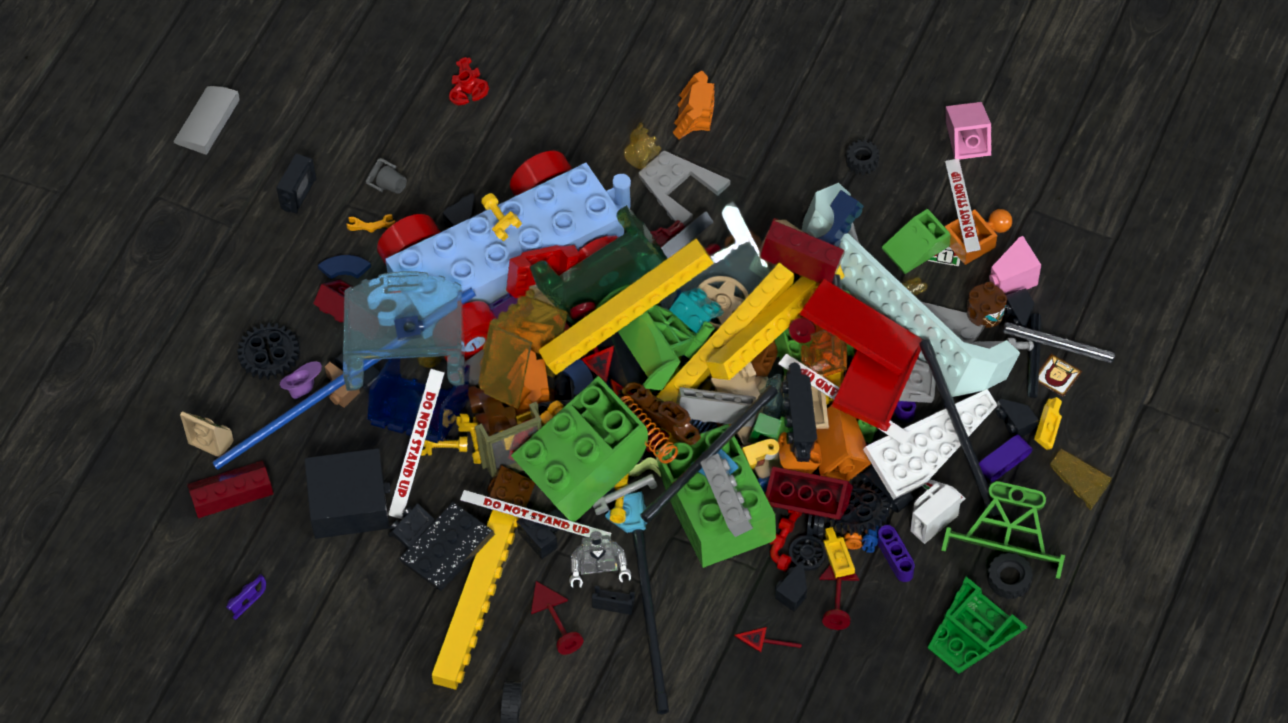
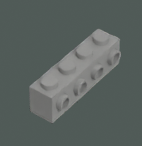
(714, 406)
(726, 494)

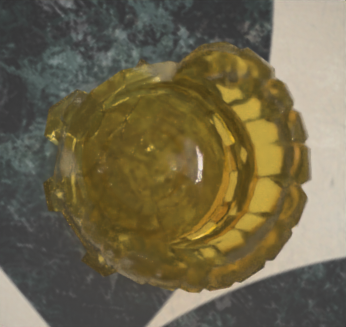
(641, 148)

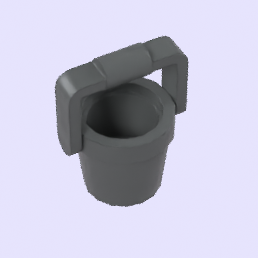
(387, 177)

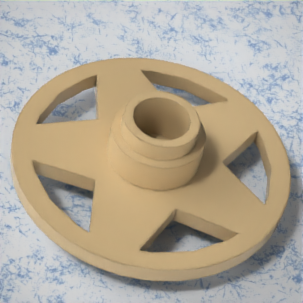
(724, 296)

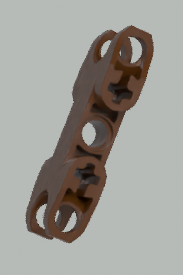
(663, 413)
(493, 415)

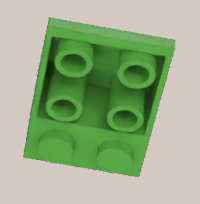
(917, 241)

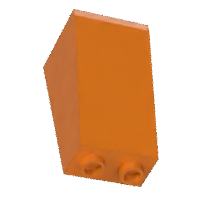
(841, 446)

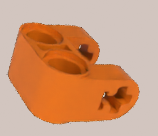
(789, 461)

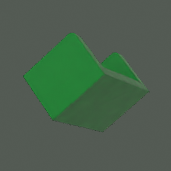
(764, 428)

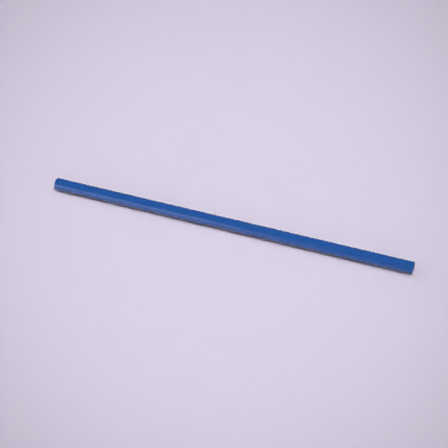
(299, 408)

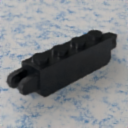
(799, 413)

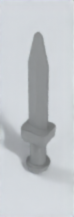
(1018, 345)

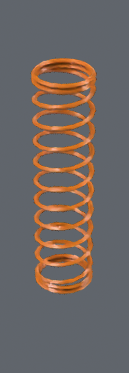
(660, 455)

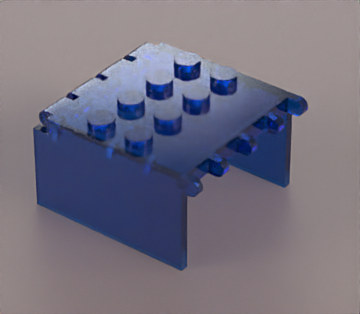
(397, 401)

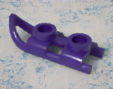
(248, 592)

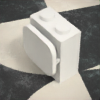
(934, 511)

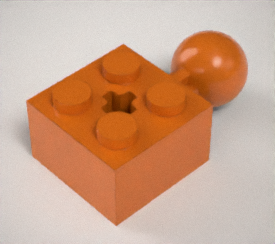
(998, 221)

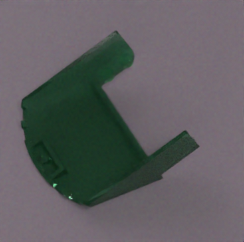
(605, 270)

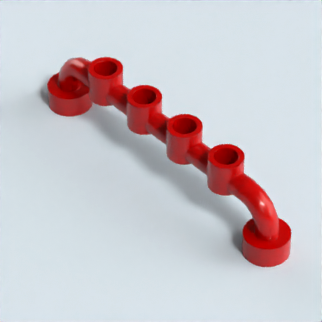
(787, 526)

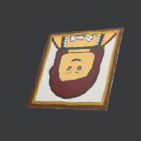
(1058, 375)

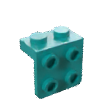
(695, 308)

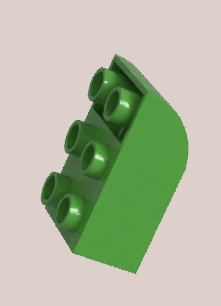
(584, 449)
(699, 509)

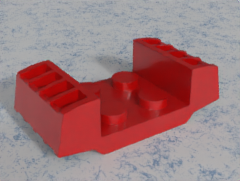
(520, 276)

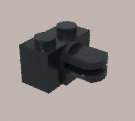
(539, 536)

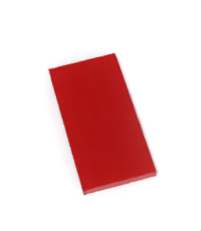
(861, 326)
(872, 390)

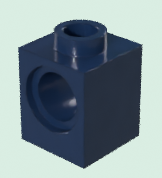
(402, 322)

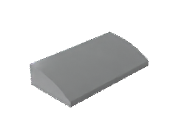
(207, 119)

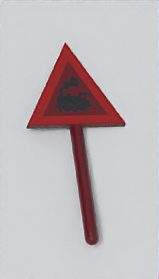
(756, 639)

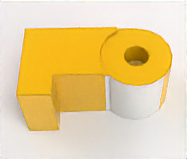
(762, 450)

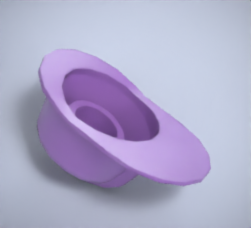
(301, 380)

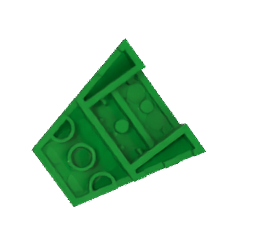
(972, 629)

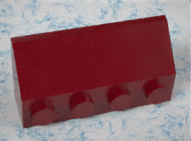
(801, 253)
(331, 298)
(230, 489)
(808, 493)

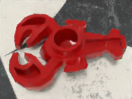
(468, 83)

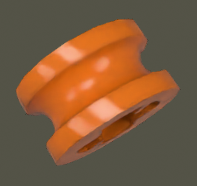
(853, 542)

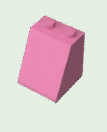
(969, 130)
(1016, 268)

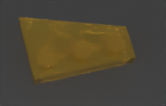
(1083, 478)

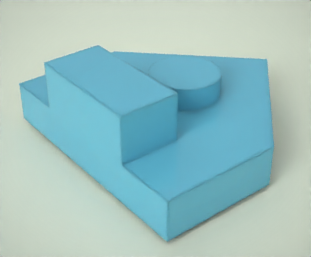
(634, 506)

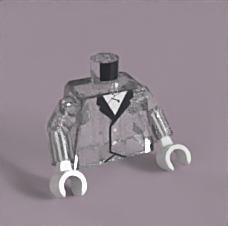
(598, 555)

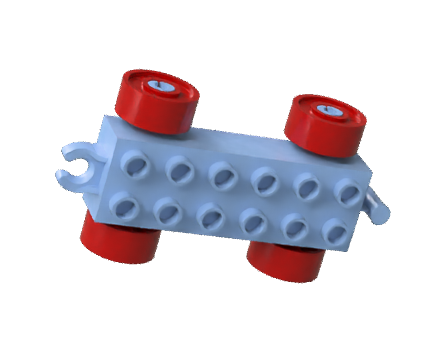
(555, 209)

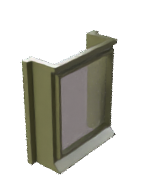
(498, 448)

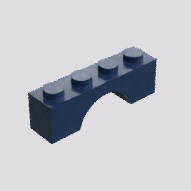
(845, 211)

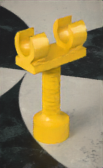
(490, 203)
(465, 426)
(461, 444)
(618, 514)

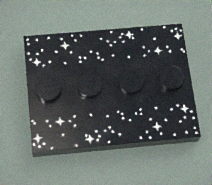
(446, 546)

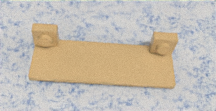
(744, 384)

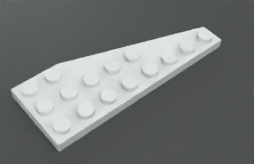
(928, 448)

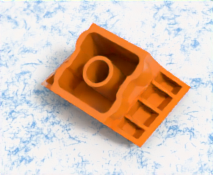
(695, 106)
(535, 384)

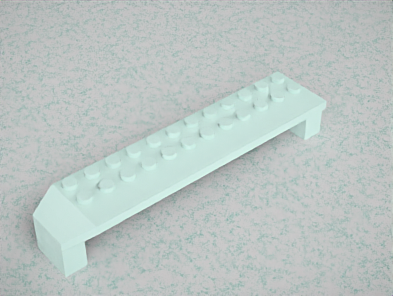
(963, 365)

